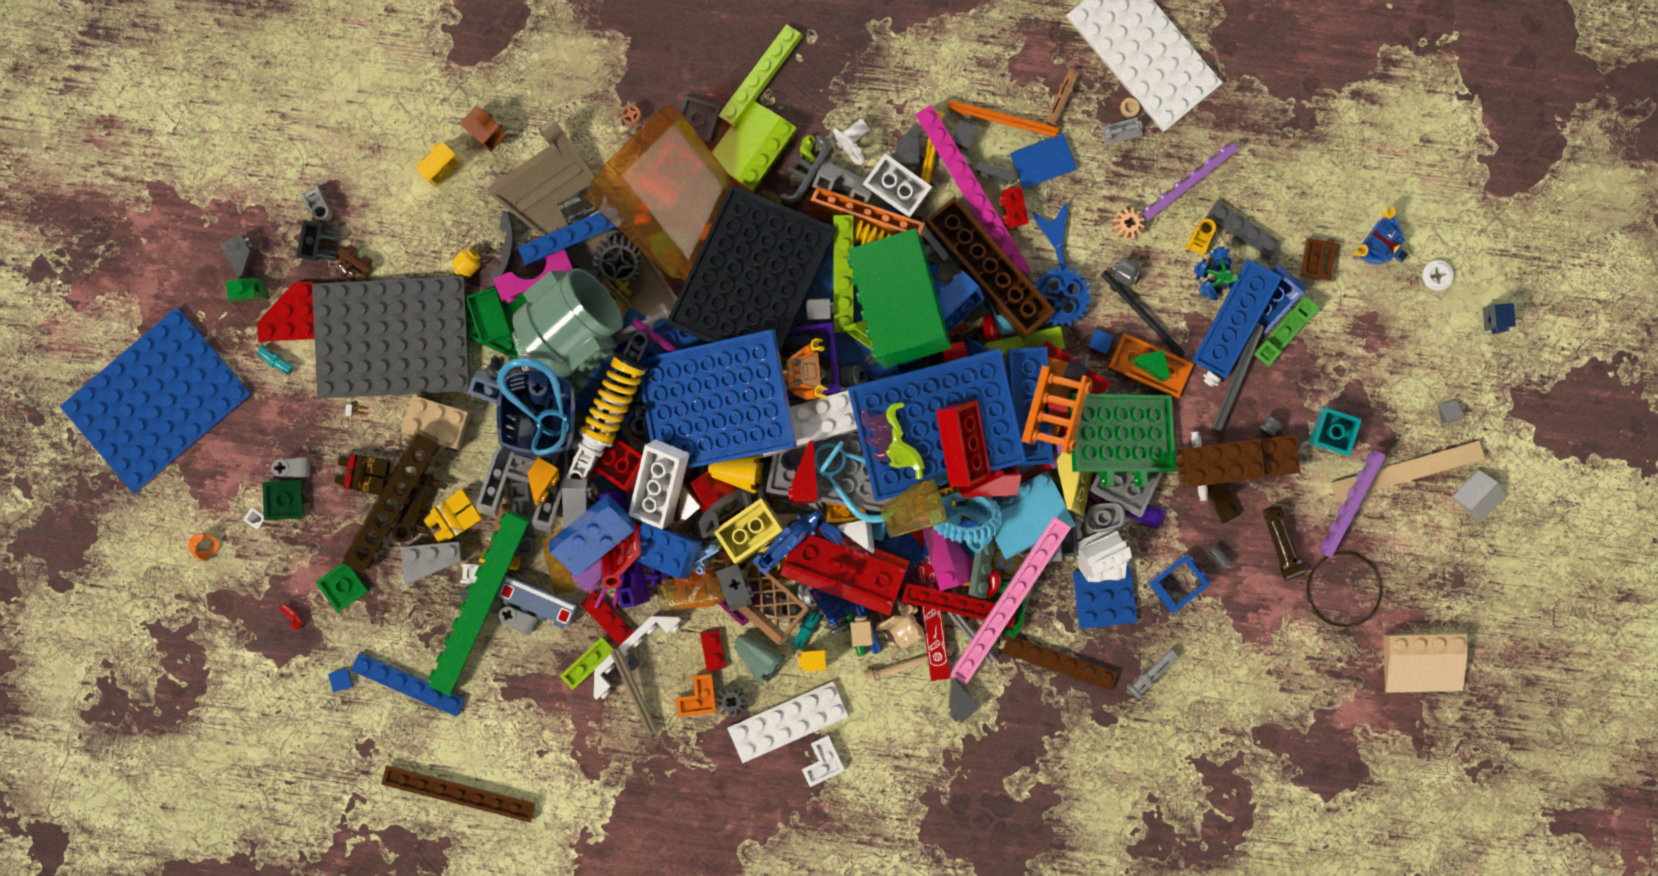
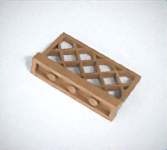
(758, 617)

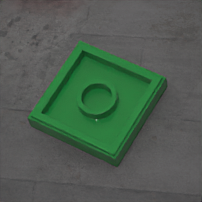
(342, 587)

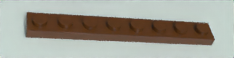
(458, 793)

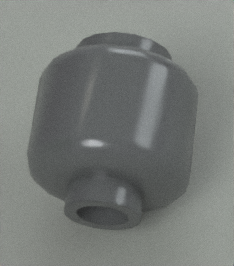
(1127, 272)

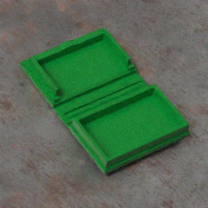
(492, 316)

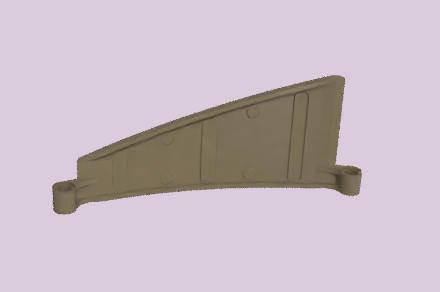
(554, 176)

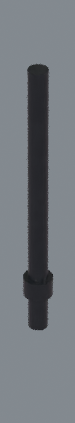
(1117, 287)

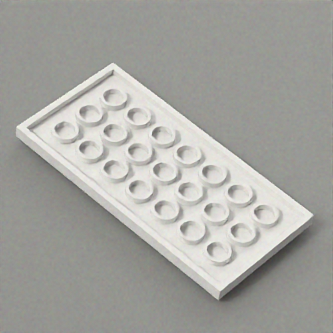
(1146, 56)

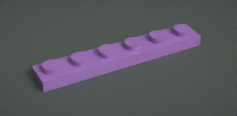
(1196, 175)
(1349, 508)

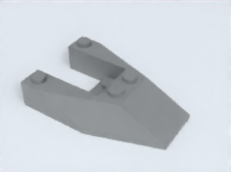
(507, 466)

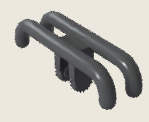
(812, 172)

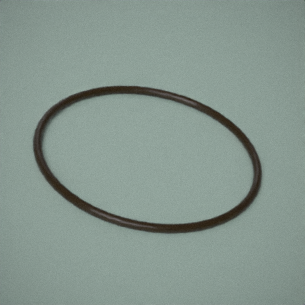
(1348, 625)

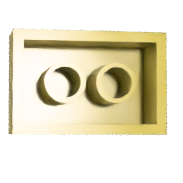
(749, 531)

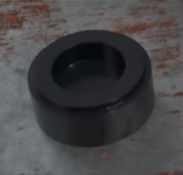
(790, 460)

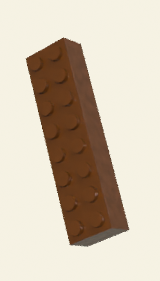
(989, 268)

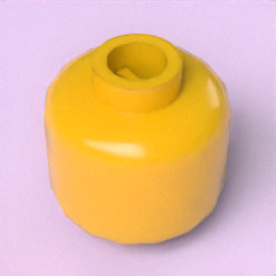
(466, 262)

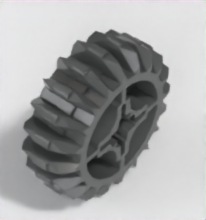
(610, 259)

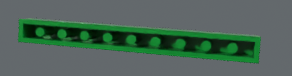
(479, 602)

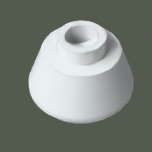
(804, 594)

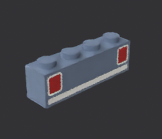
(538, 601)

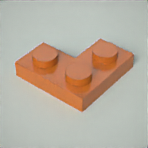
(702, 701)

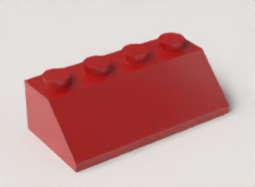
(963, 443)

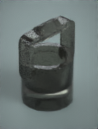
(574, 209)

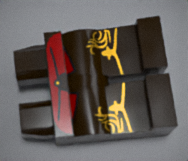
(357, 473)

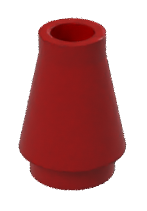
(990, 329)

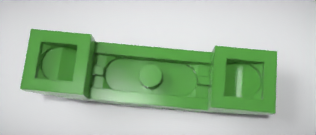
(1286, 330)

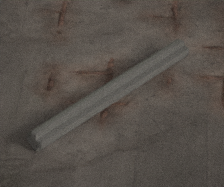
(1237, 378)

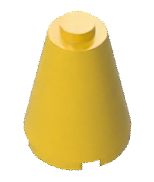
(740, 472)

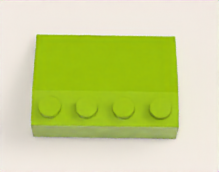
(753, 145)

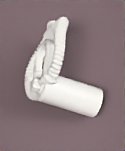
(849, 137)

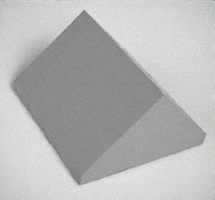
(1479, 495)

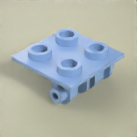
(705, 555)

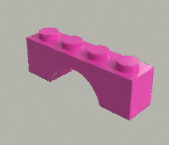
(510, 286)

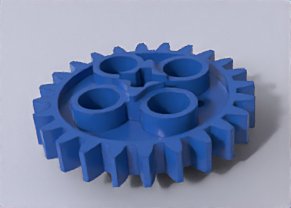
(1065, 278)

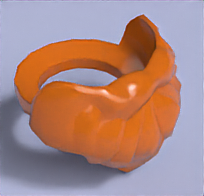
(202, 555)

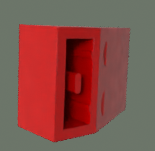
(1001, 483)

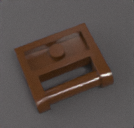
(1313, 259)

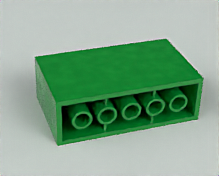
(898, 299)

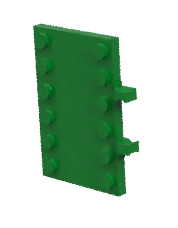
(1124, 436)

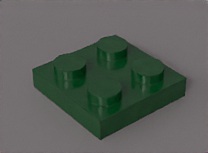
(283, 500)

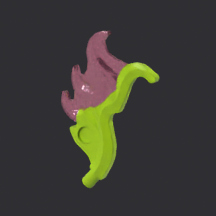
(888, 440)

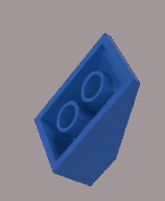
(1283, 298)

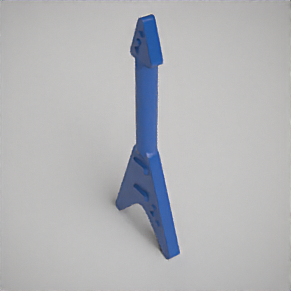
(1055, 233)

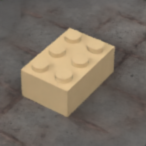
(438, 420)

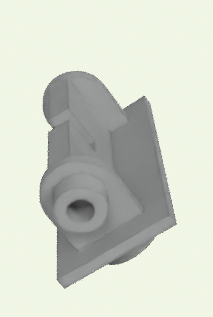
(1122, 131)

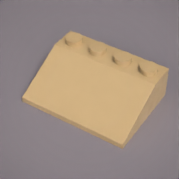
(1424, 662)

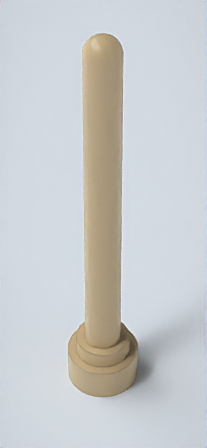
(873, 675)

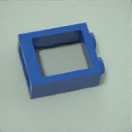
(1162, 594)

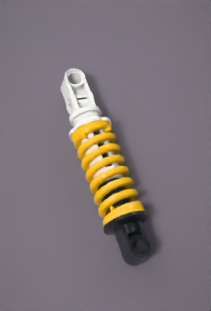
(611, 405)

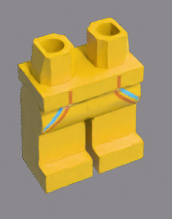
(449, 520)

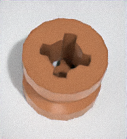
(630, 111)

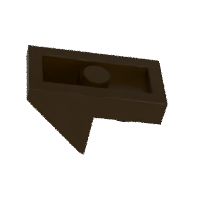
(1222, 502)

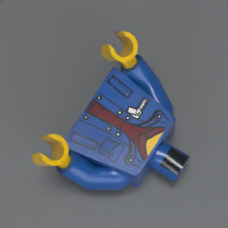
(1383, 240)

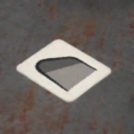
(254, 518)

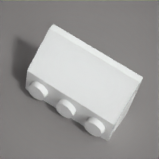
(897, 185)

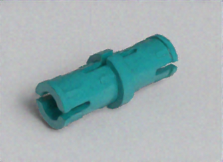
(275, 360)
(806, 630)

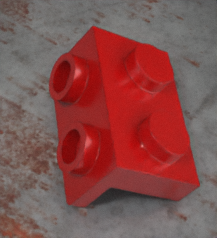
(1014, 207)

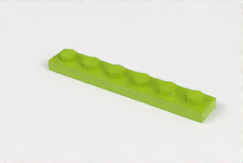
(760, 75)
(842, 273)

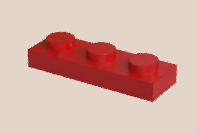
(607, 619)

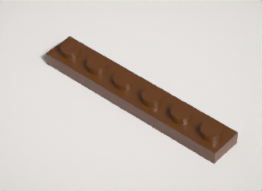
(1060, 662)

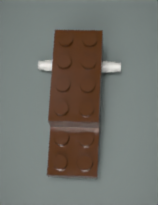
(1235, 461)

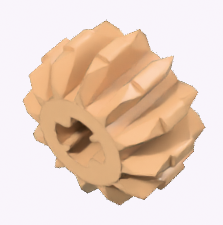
(1134, 229)

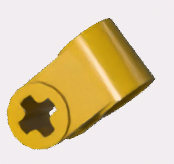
(1200, 238)

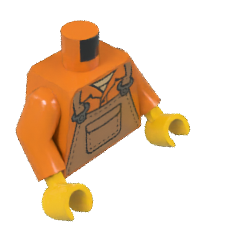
(804, 372)

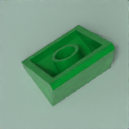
(1153, 364)

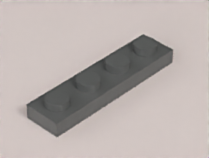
(1243, 229)

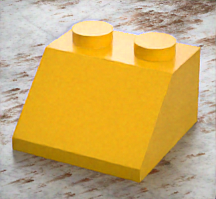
(438, 164)

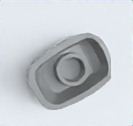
(1105, 517)

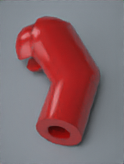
(994, 583)
(296, 622)

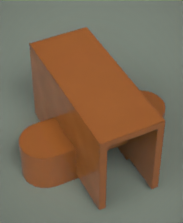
(483, 128)

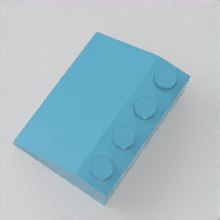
(1028, 514)

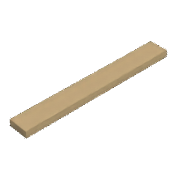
(1415, 468)

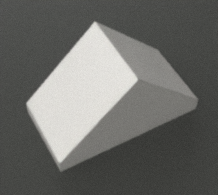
(860, 532)

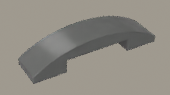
(505, 226)
(522, 504)
(725, 507)

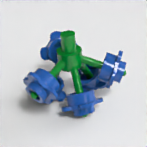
(1220, 268)

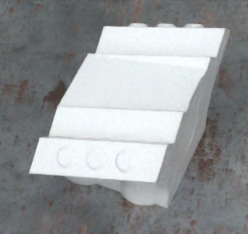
(1103, 556)

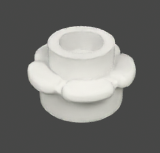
(1211, 378)

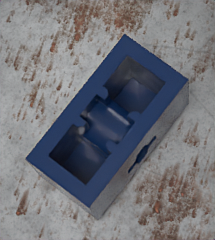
(1499, 318)

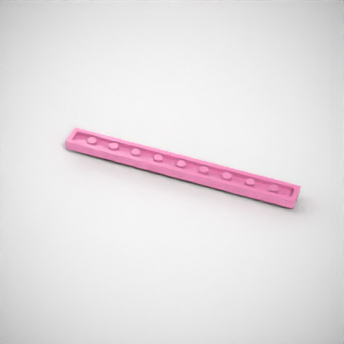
(1010, 599)

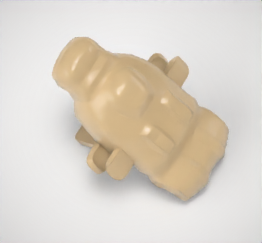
(902, 624)

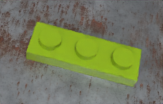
(587, 663)

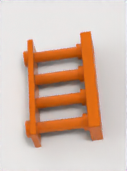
(1043, 396)

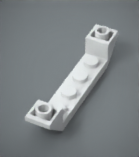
(667, 623)

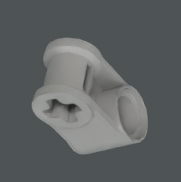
(316, 201)
(294, 467)
(520, 621)

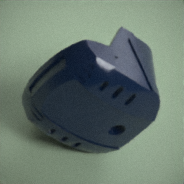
(533, 391)

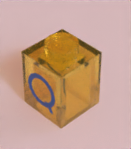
(1008, 565)

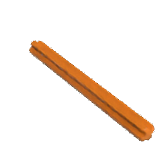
(1003, 118)

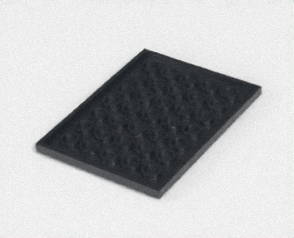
(751, 270)

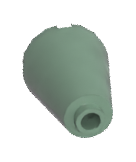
(759, 657)

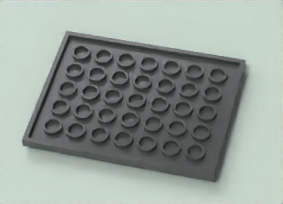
(391, 337)

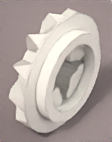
(1442, 268)

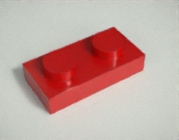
(713, 650)

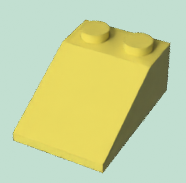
(1074, 484)

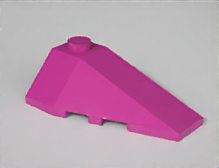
(948, 560)

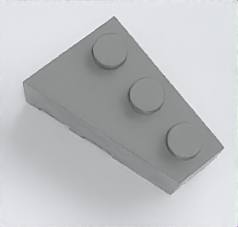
(426, 560)

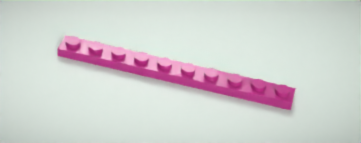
(969, 185)

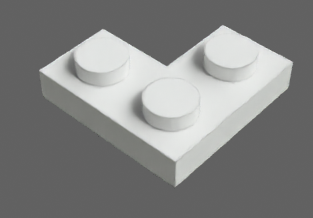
(828, 764)

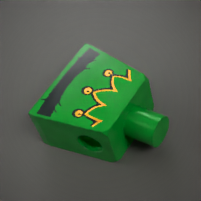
(244, 290)

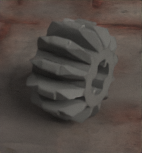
(730, 694)

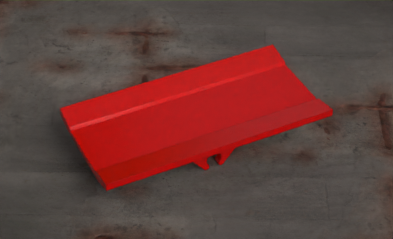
(847, 571)

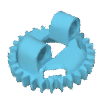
(977, 510)

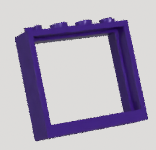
(820, 328)

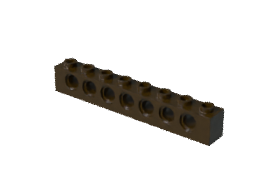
(420, 441)

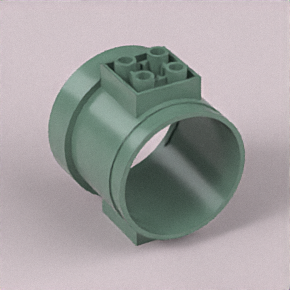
(568, 321)

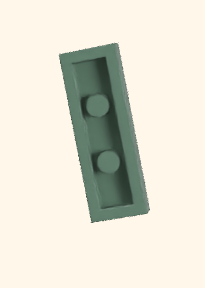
(981, 571)

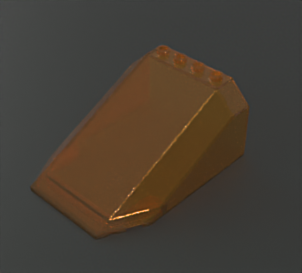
(663, 191)

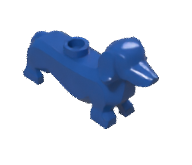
(787, 541)

